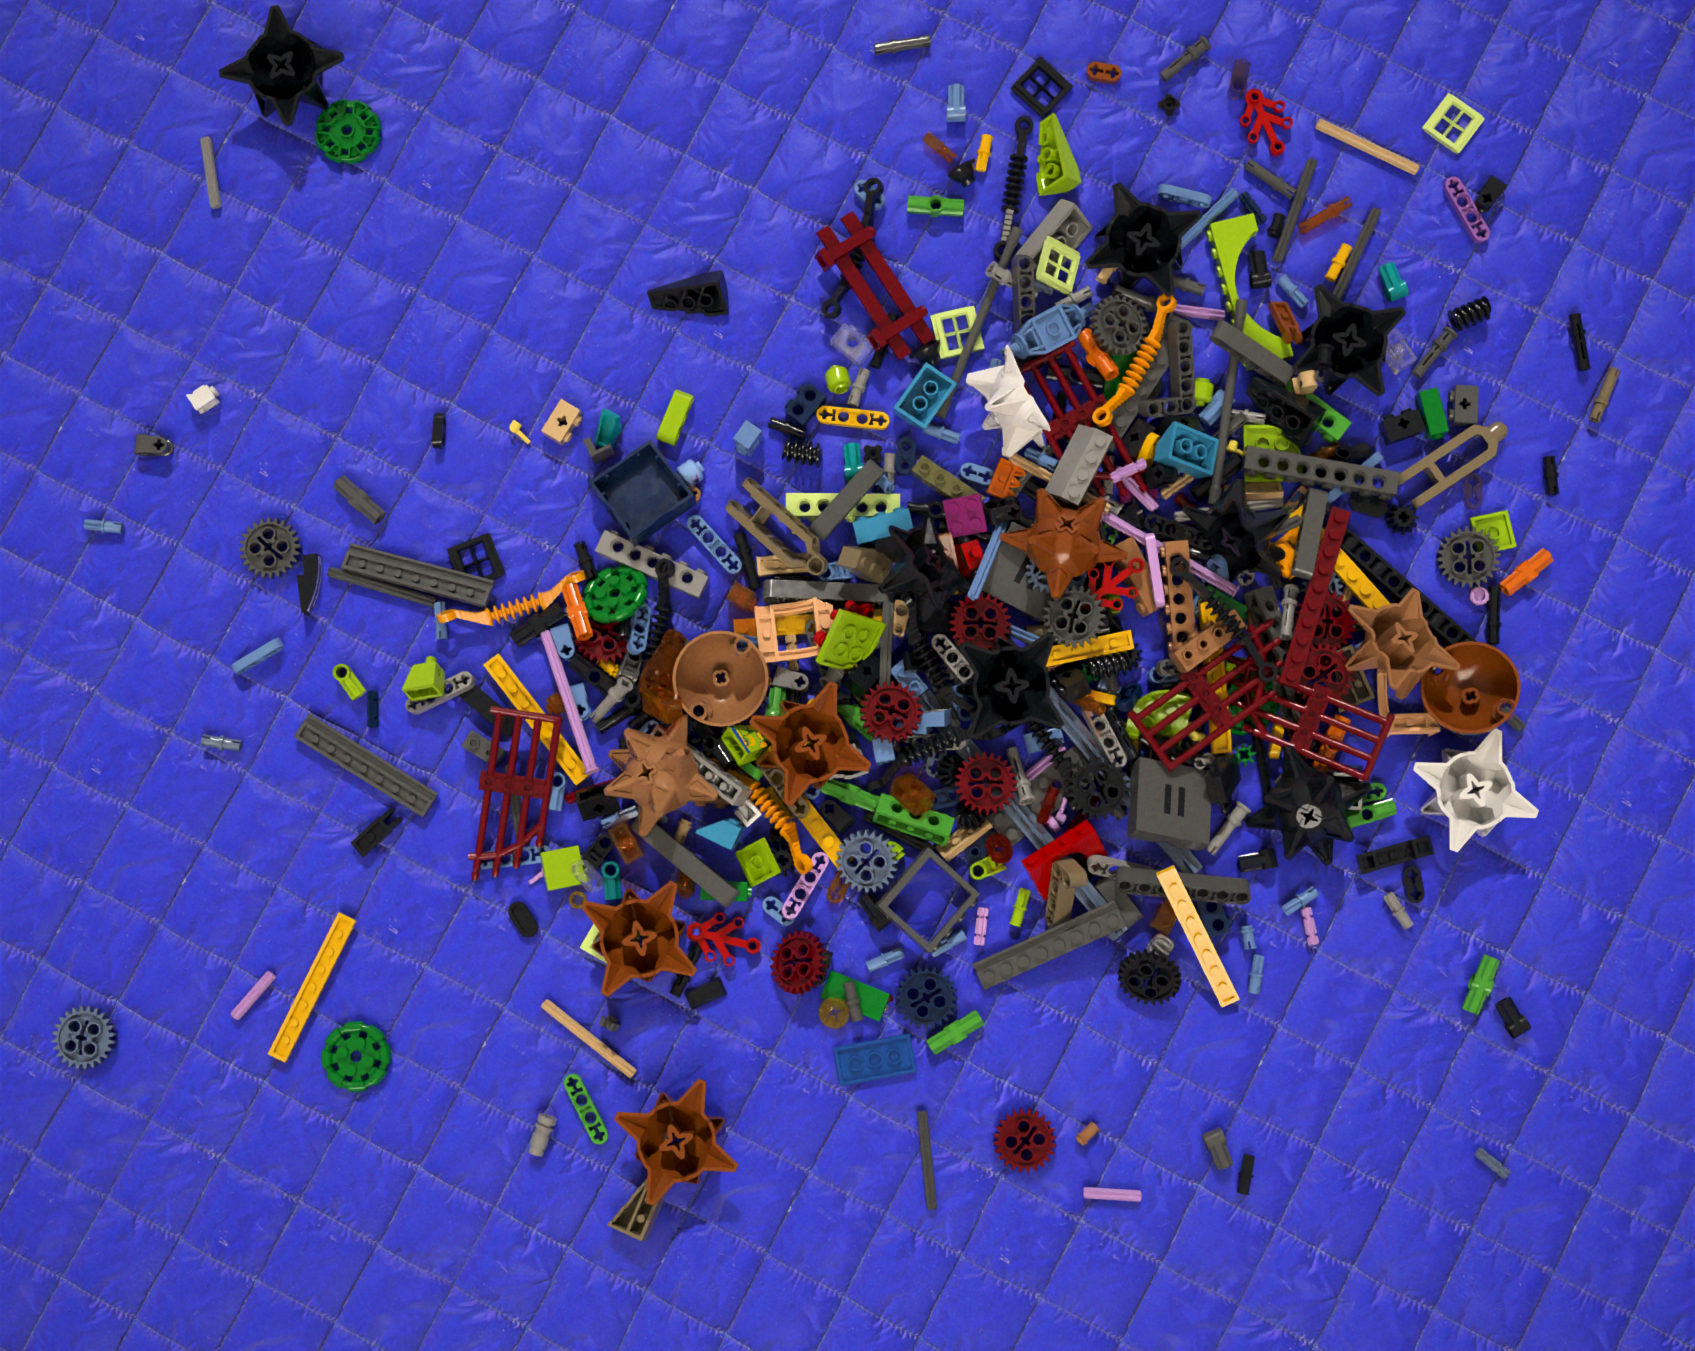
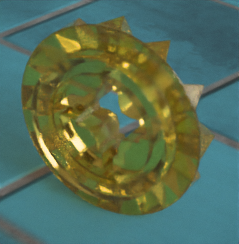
(830, 1020)

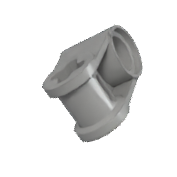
(787, 680)

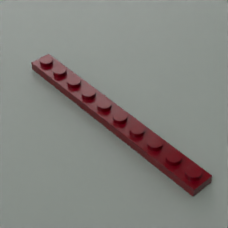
(1314, 598)

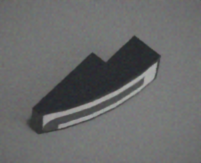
(309, 582)

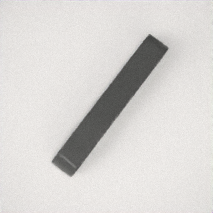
(834, 593)
(689, 864)
(1198, 886)

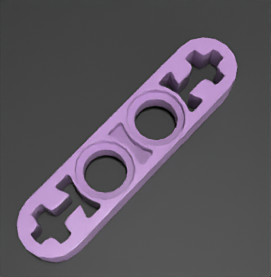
(1154, 570)
(806, 886)

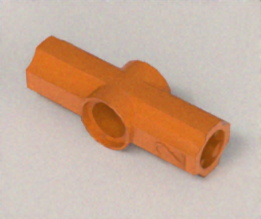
(1097, 356)
(1526, 572)
(577, 612)
(1334, 733)

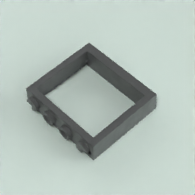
(900, 883)

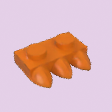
(1004, 479)

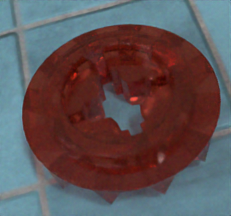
(996, 841)

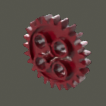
(979, 606)
(1342, 622)
(596, 648)
(1313, 662)
(885, 728)
(987, 800)
(800, 979)
(1038, 1151)

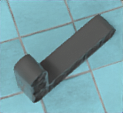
(1177, 376)

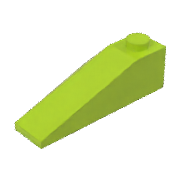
(1057, 164)

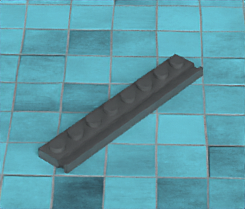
(1127, 411)
(418, 575)
(366, 765)
(1049, 944)

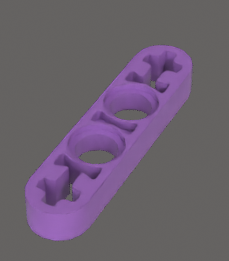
(1470, 208)

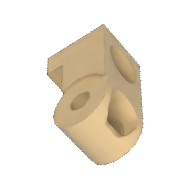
(1304, 383)
(900, 618)

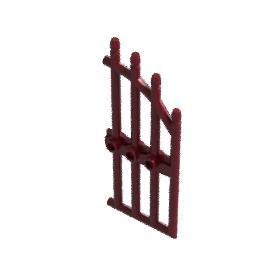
(1081, 414)
(1209, 700)
(1309, 721)
(517, 785)

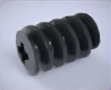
(1470, 313)
(802, 452)
(1109, 665)

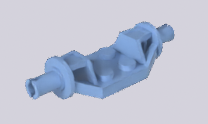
(1049, 330)

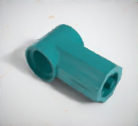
(1394, 286)
(852, 460)
(612, 883)

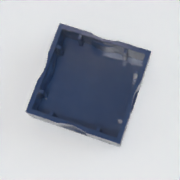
(642, 493)

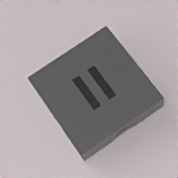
(1010, 584)
(1169, 805)

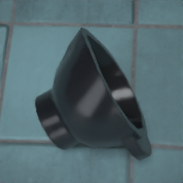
(963, 173)
(927, 353)
(1133, 514)

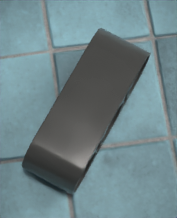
(1107, 889)

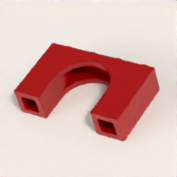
(1079, 839)

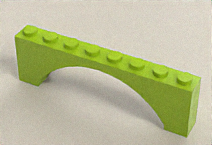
(1227, 242)

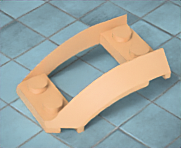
(766, 627)
(1404, 723)

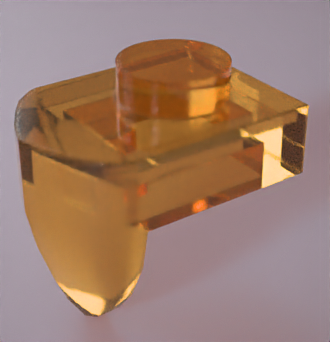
(686, 885)

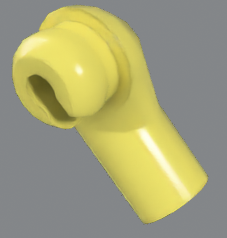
(1196, 736)

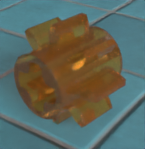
(555, 704)

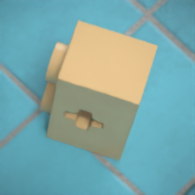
(562, 412)

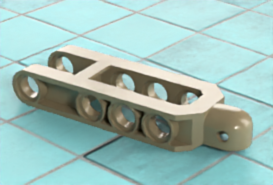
(1492, 435)
(813, 560)

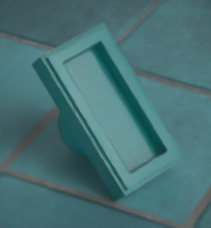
(608, 428)

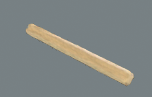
(1367, 146)
(1046, 475)
(588, 1038)

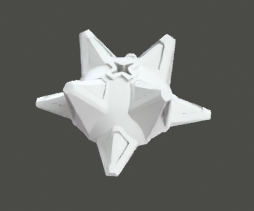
(1009, 405)
(1487, 804)

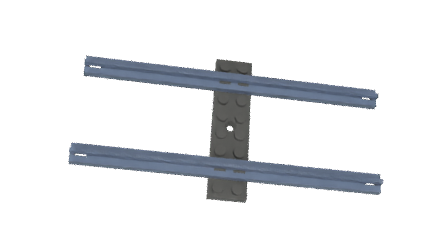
(1020, 820)

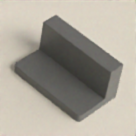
(601, 454)

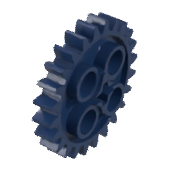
(935, 1013)

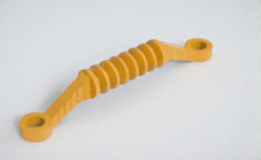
(1153, 342)
(487, 617)
(801, 861)

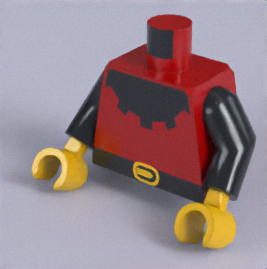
(968, 557)

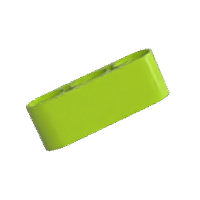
(675, 417)

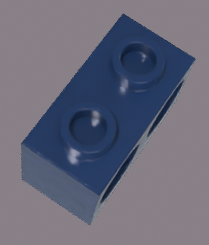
(809, 407)
(1209, 917)

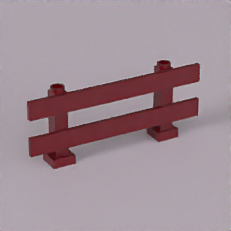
(886, 331)

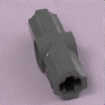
(359, 499)

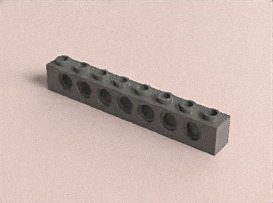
(1387, 478)
(1263, 606)

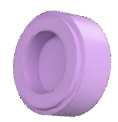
(1478, 596)
(1053, 825)

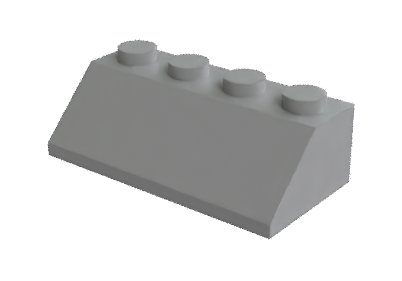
(1062, 223)
(1079, 465)

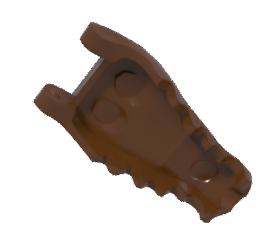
(661, 664)

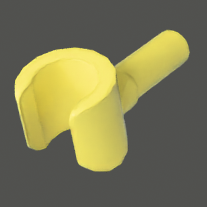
(515, 427)
(1232, 448)

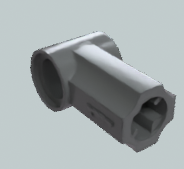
(1216, 1144)

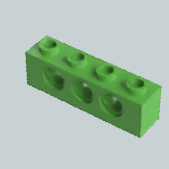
(1338, 423)
(918, 827)

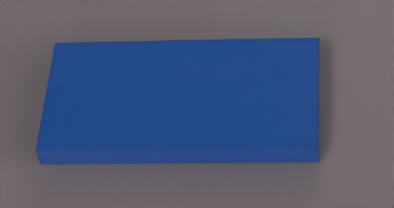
(874, 1059)

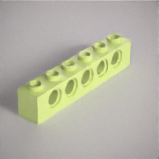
(814, 500)

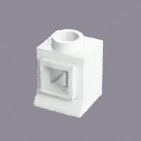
(204, 398)
(748, 812)

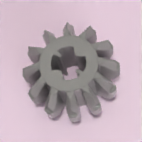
(1160, 943)

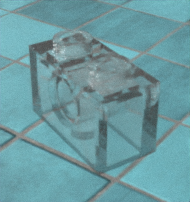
(1398, 353)
(855, 354)

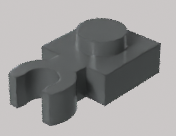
(610, 1022)

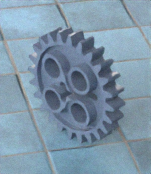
(855, 848)
(67, 1034)

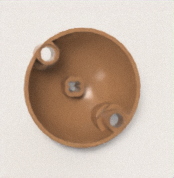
(697, 682)

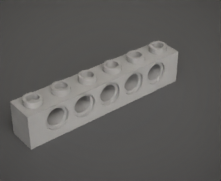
(606, 549)
(726, 784)

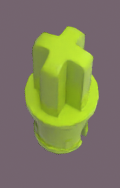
(1020, 907)

